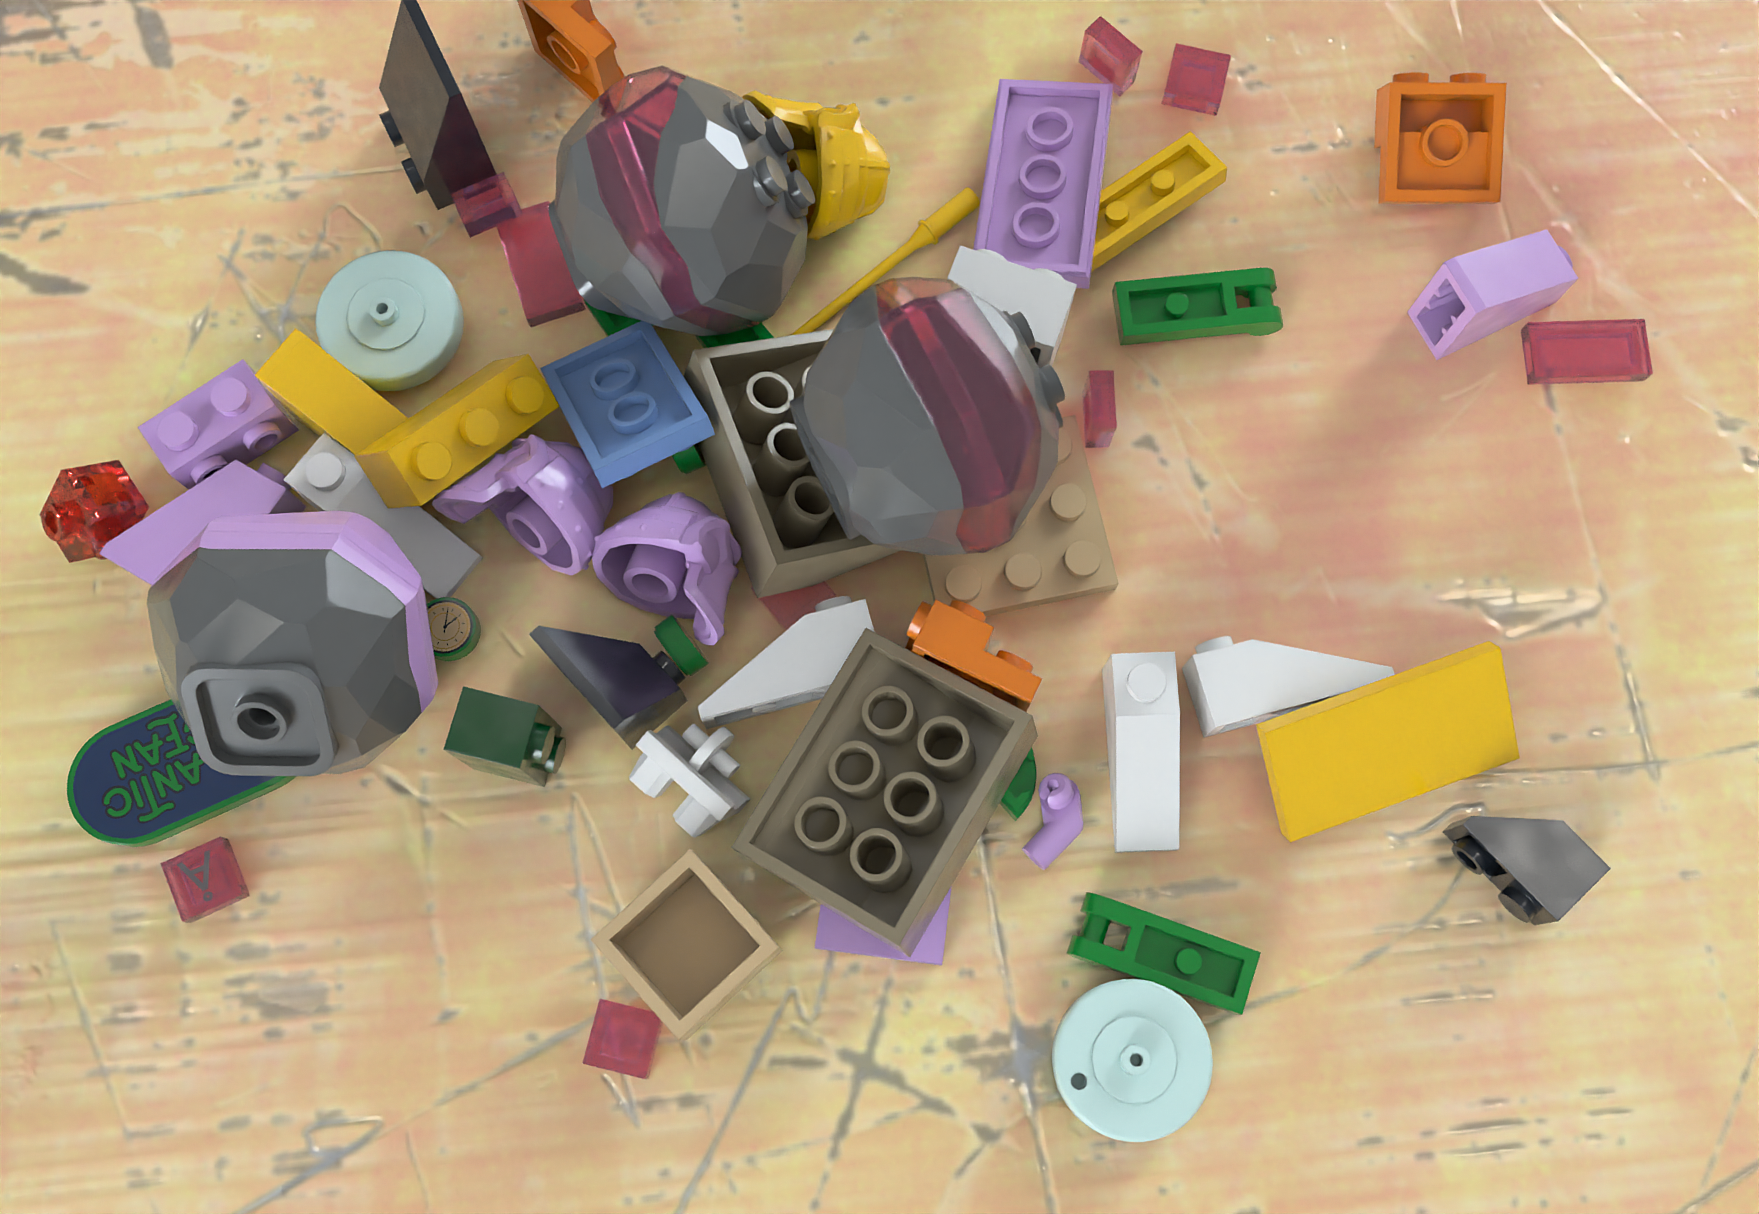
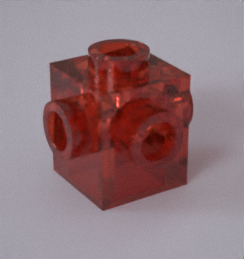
(91, 508)

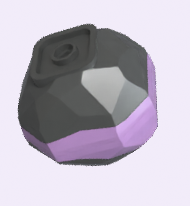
(293, 642)

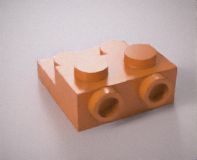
(573, 43)
(1440, 139)
(959, 643)

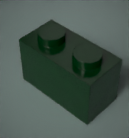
(505, 737)

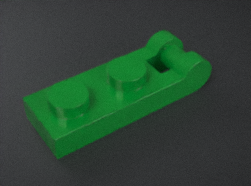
(1196, 306)
(1166, 954)

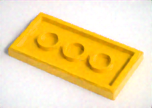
(1389, 741)

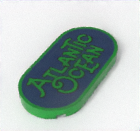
(149, 783)

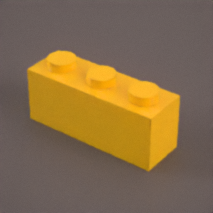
(457, 432)

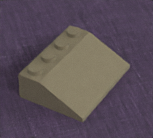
(761, 468)
(888, 790)

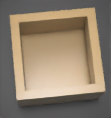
(686, 945)

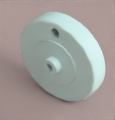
(390, 319)
(1132, 1060)

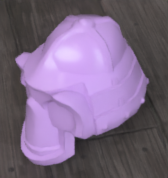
(541, 497)
(671, 561)

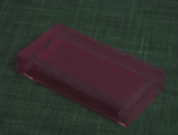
(539, 266)
(1586, 351)

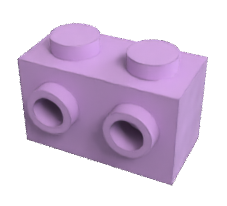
(218, 424)

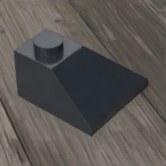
(616, 679)

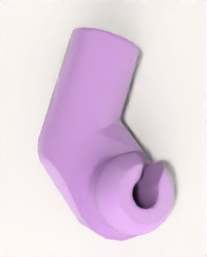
(1061, 819)

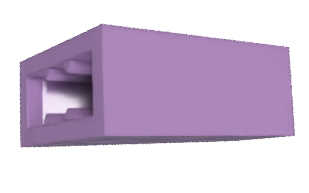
(1490, 291)
(228, 492)

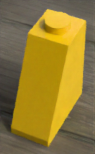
(327, 394)

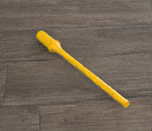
(927, 233)

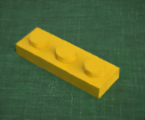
(1154, 194)

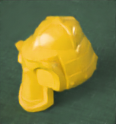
(835, 156)

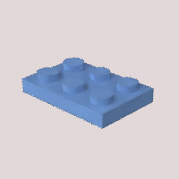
(627, 403)

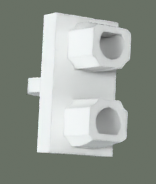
(698, 767)

